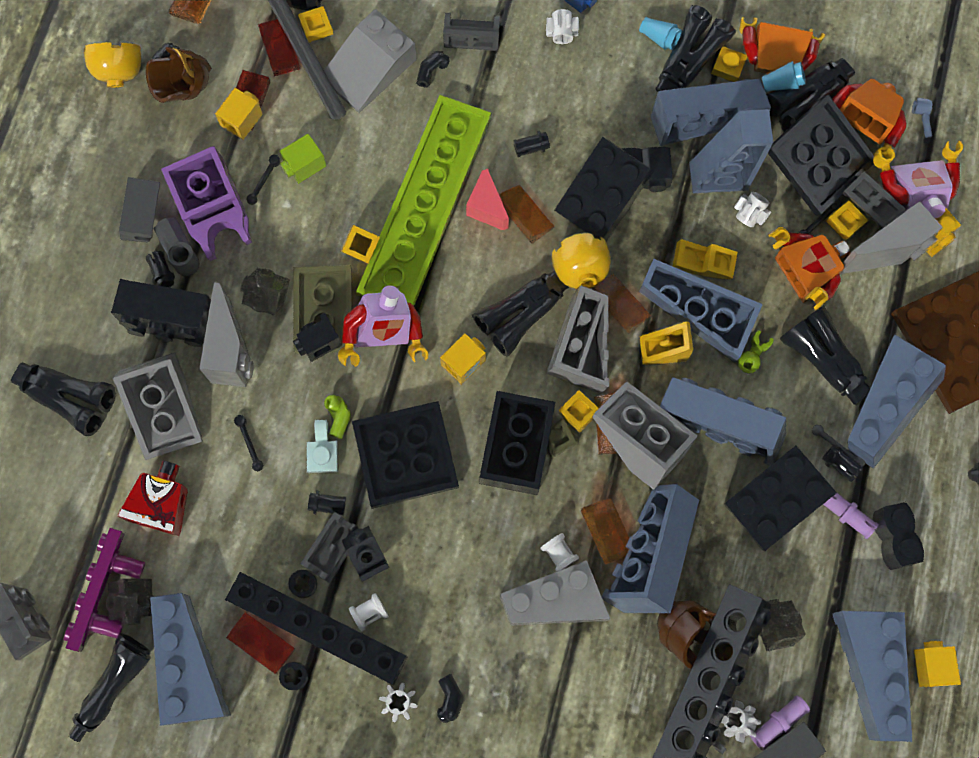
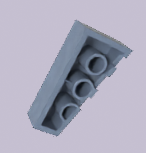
(703, 109)
(733, 154)
(713, 312)
(897, 394)
(726, 418)
(655, 554)
(183, 664)
(879, 670)

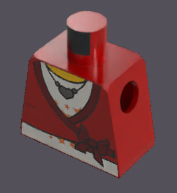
(157, 501)

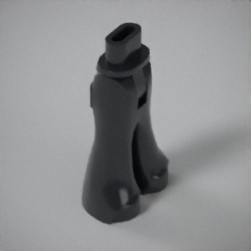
(685, 65)
(820, 82)
(534, 298)
(837, 364)
(50, 387)
(124, 665)

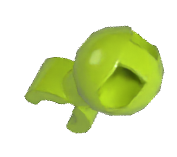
(750, 360)

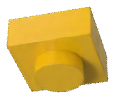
(315, 24)
(729, 64)
(847, 220)
(578, 411)

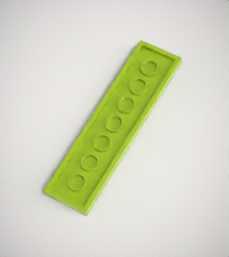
(426, 199)

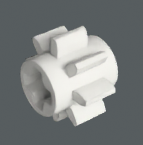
(562, 26)
(752, 209)
(389, 700)
(748, 722)

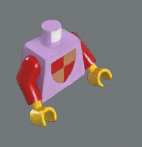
(926, 182)
(381, 321)

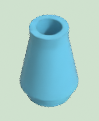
(661, 32)
(785, 78)

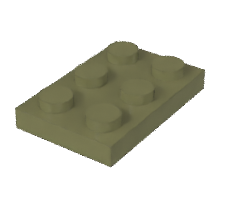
(319, 292)

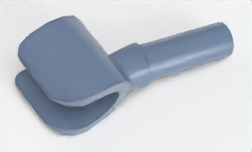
(923, 107)

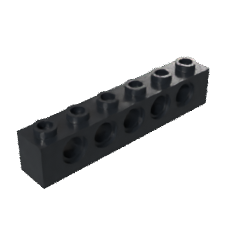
(316, 628)
(708, 664)

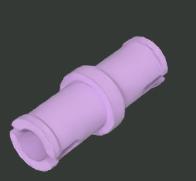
(851, 515)
(780, 722)

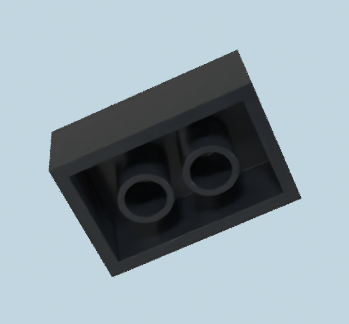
(604, 190)
(162, 312)
(517, 443)
(780, 498)

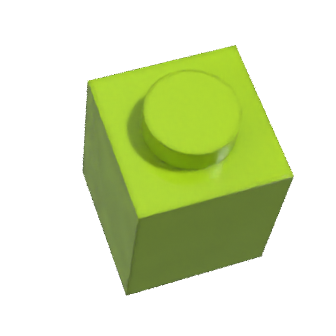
(302, 159)

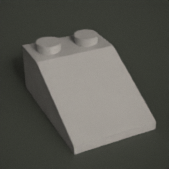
(370, 60)
(898, 241)
(224, 349)
(159, 405)
(643, 434)

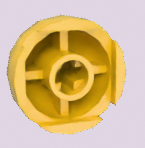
(113, 62)
(582, 261)

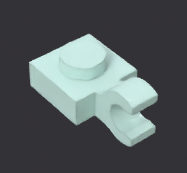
(322, 454)

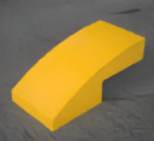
(705, 261)

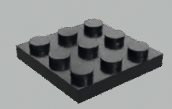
(821, 155)
(405, 454)

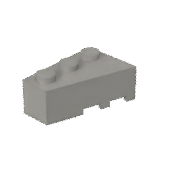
(582, 342)
(556, 598)

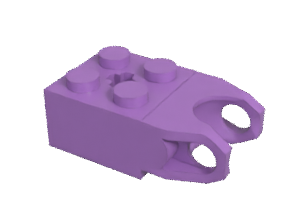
(209, 209)

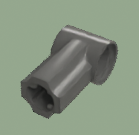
(176, 246)

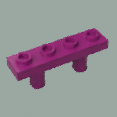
(87, 603)

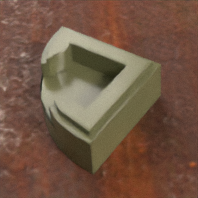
(560, 438)

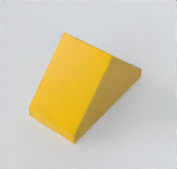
(667, 345)

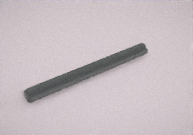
(308, 58)

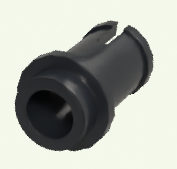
(531, 144)
(161, 274)
(842, 463)
(326, 503)

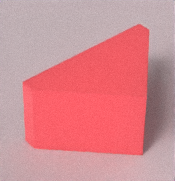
(486, 203)

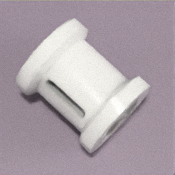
(559, 552)
(368, 612)

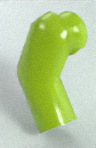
(339, 413)

